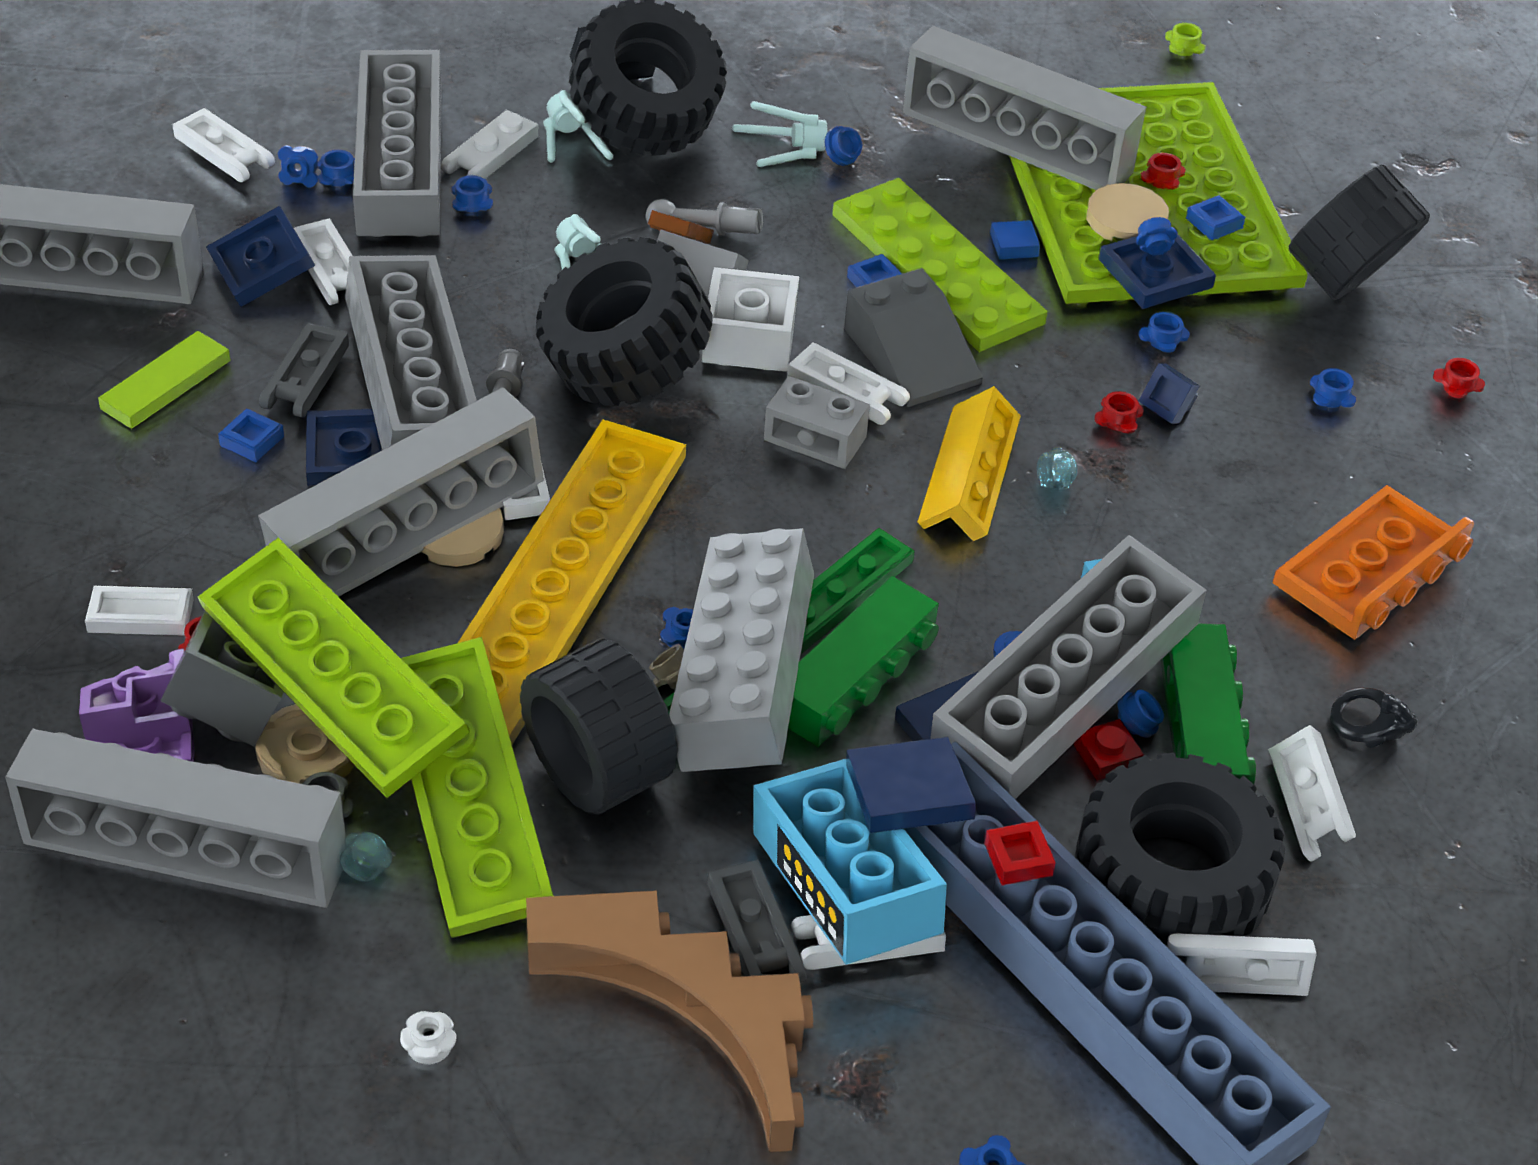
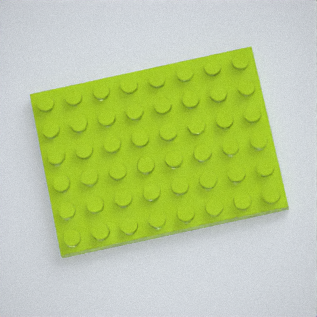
(1198, 130)

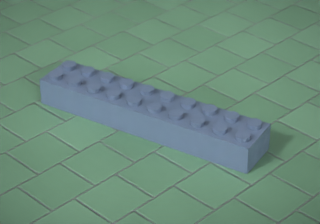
(1124, 994)

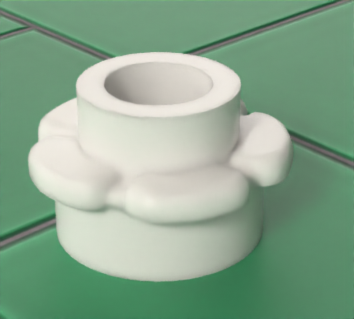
(428, 1048)

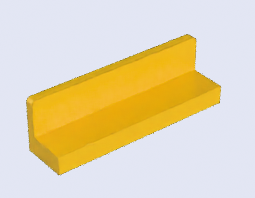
(971, 464)

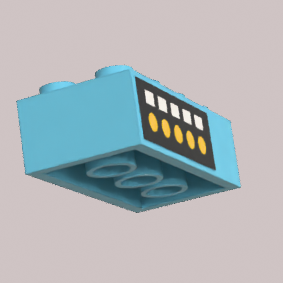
(856, 884)

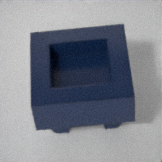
(1169, 393)

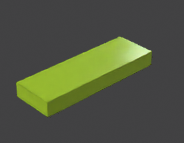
(164, 379)

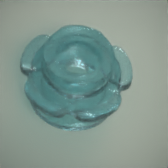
(1056, 469)
(365, 856)

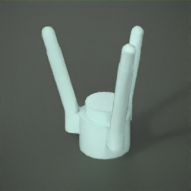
(567, 118)
(807, 135)
(574, 239)

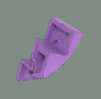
(131, 714)

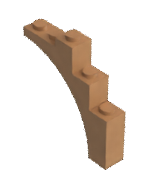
(630, 944)

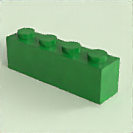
(860, 658)
(1207, 700)

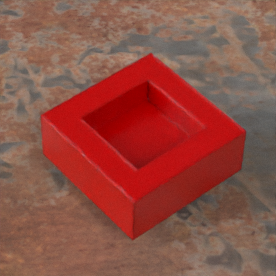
(1107, 748)
(1019, 853)

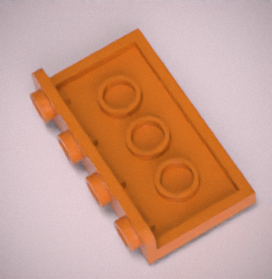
(1373, 561)

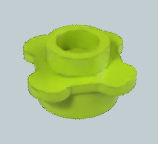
(1185, 39)

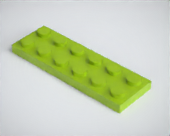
(915, 236)
(333, 667)
(476, 800)

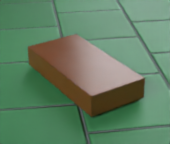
(680, 227)

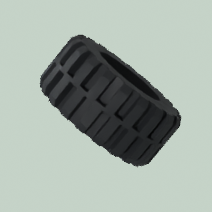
(655, 37)
(645, 351)
(1190, 804)

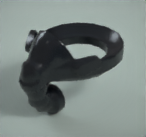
(1391, 724)

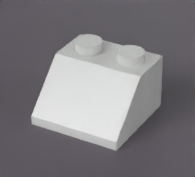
(751, 319)

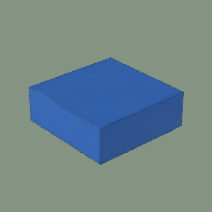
(1215, 217)
(1015, 239)
(871, 270)
(251, 435)

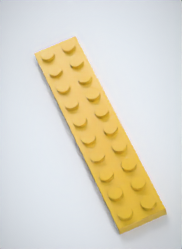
(571, 556)

